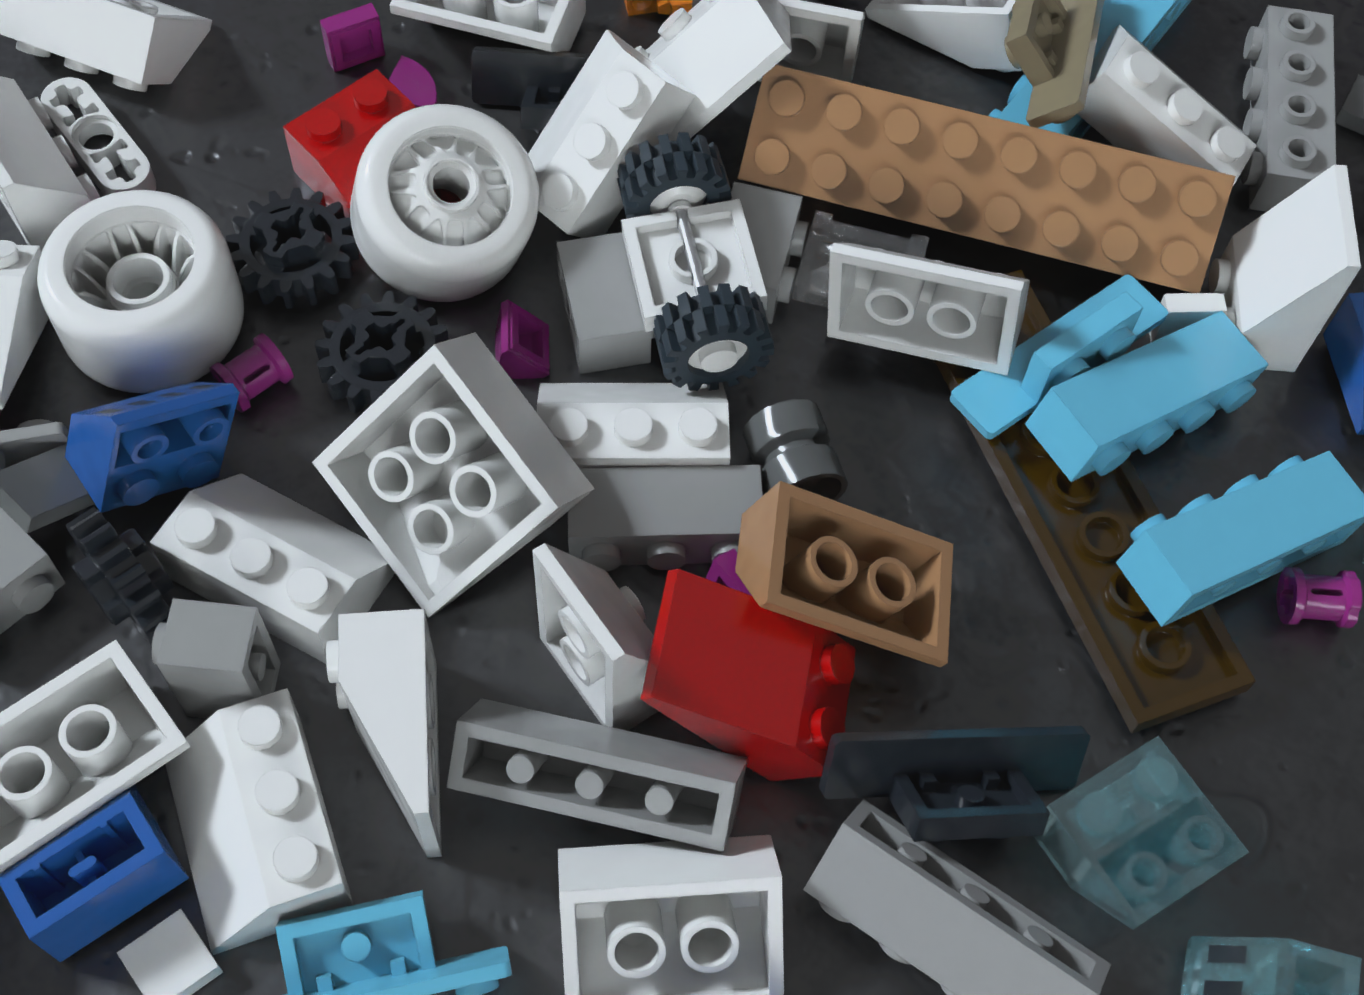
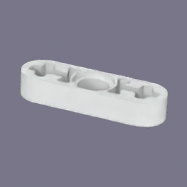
(96, 120)

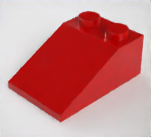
(333, 135)
(748, 677)

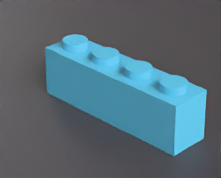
(1146, 396)
(1242, 536)

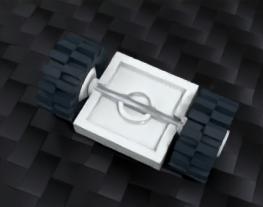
(693, 263)

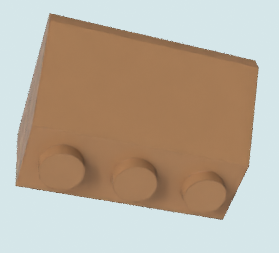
(848, 572)

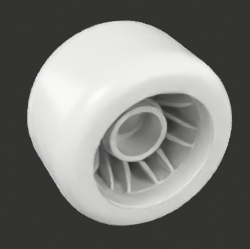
(435, 245)
(141, 290)

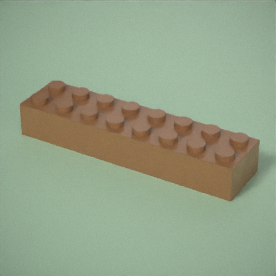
(986, 178)

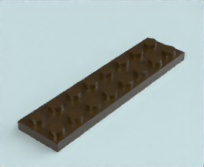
(1079, 537)

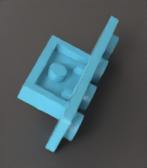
(1066, 348)
(380, 951)

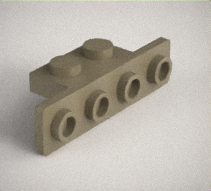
(1056, 51)

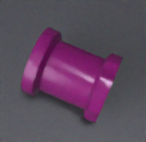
(253, 370)
(1319, 597)

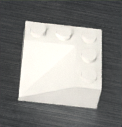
(451, 472)

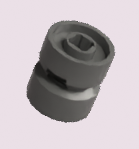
(795, 448)

